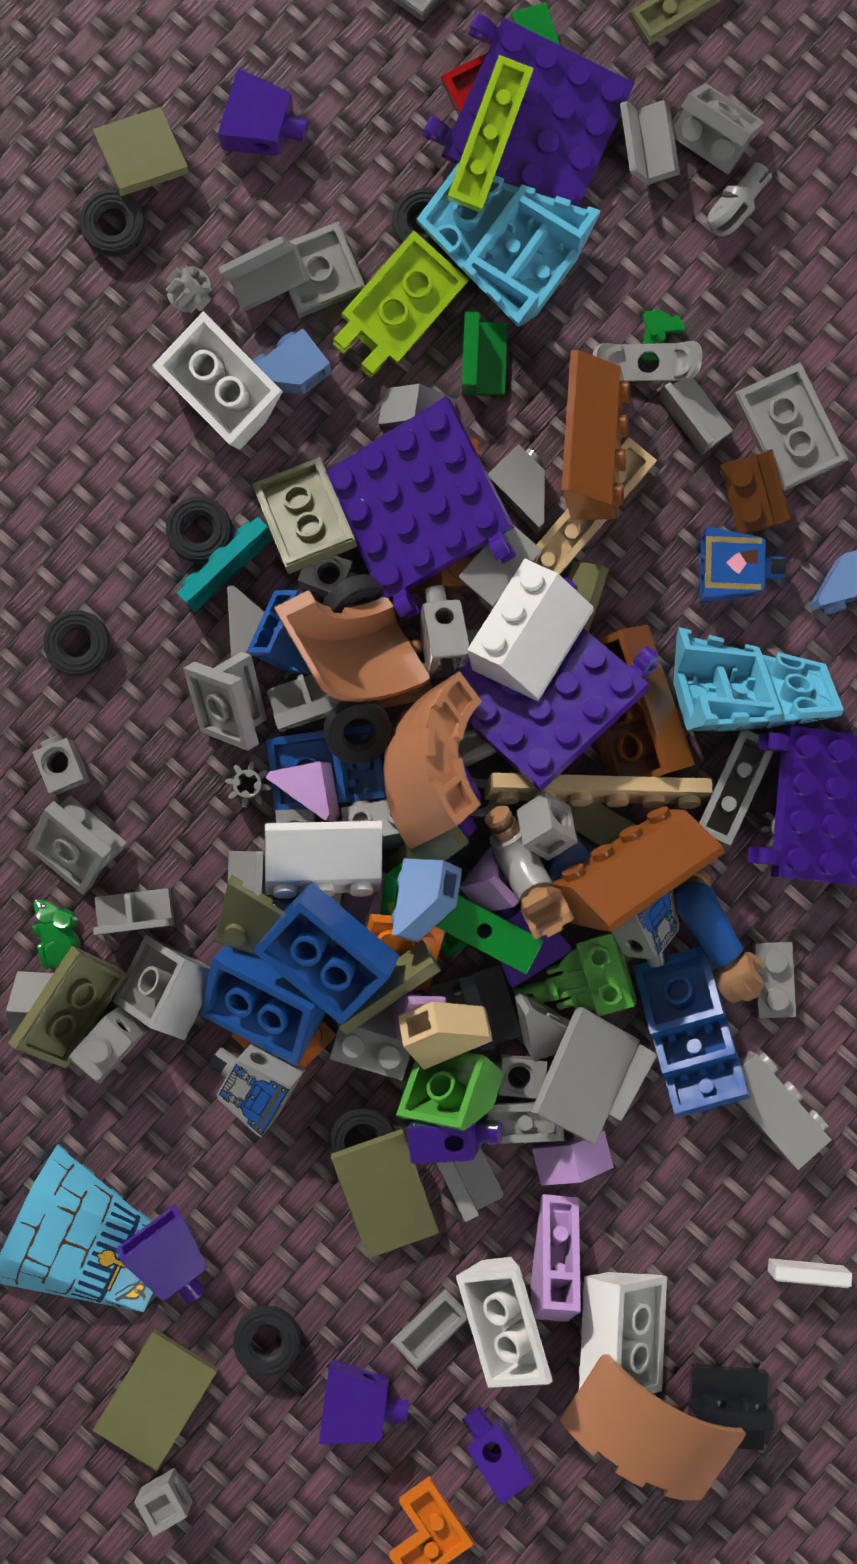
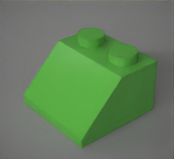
(451, 1092)

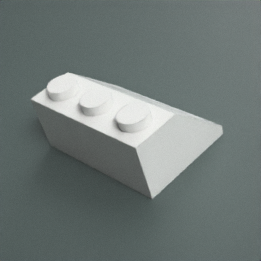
(219, 381)
(529, 630)
(329, 854)
(626, 1321)
(503, 1324)

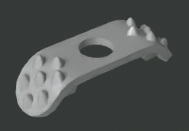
(676, 360)

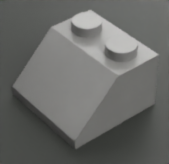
(163, 988)
(373, 1047)

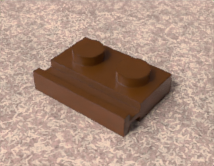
(756, 492)

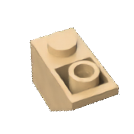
(443, 1031)

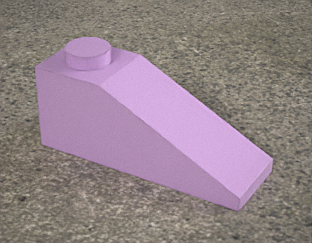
(556, 1260)

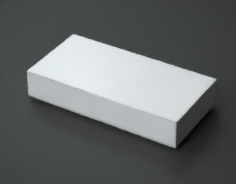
(810, 1273)

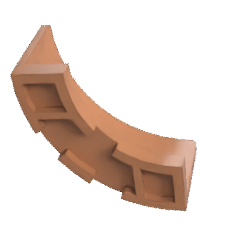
(353, 652)
(422, 766)
(647, 1435)

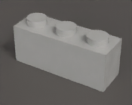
(735, 788)
(778, 1112)

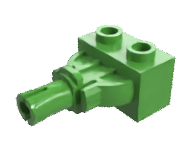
(592, 977)

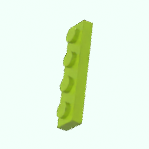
(490, 133)

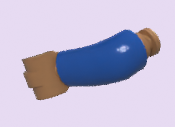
(709, 925)

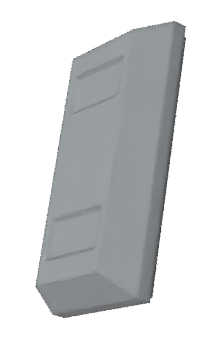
(430, 1328)

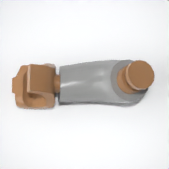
(542, 903)

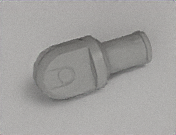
(738, 201)

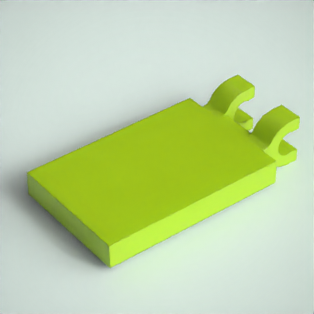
(400, 303)

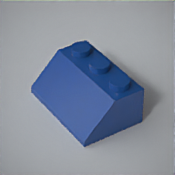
(327, 954)
(259, 1005)

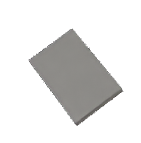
(791, 421)
(585, 1075)

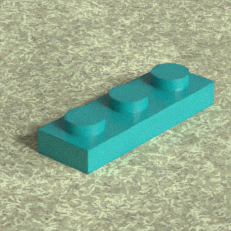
(225, 564)

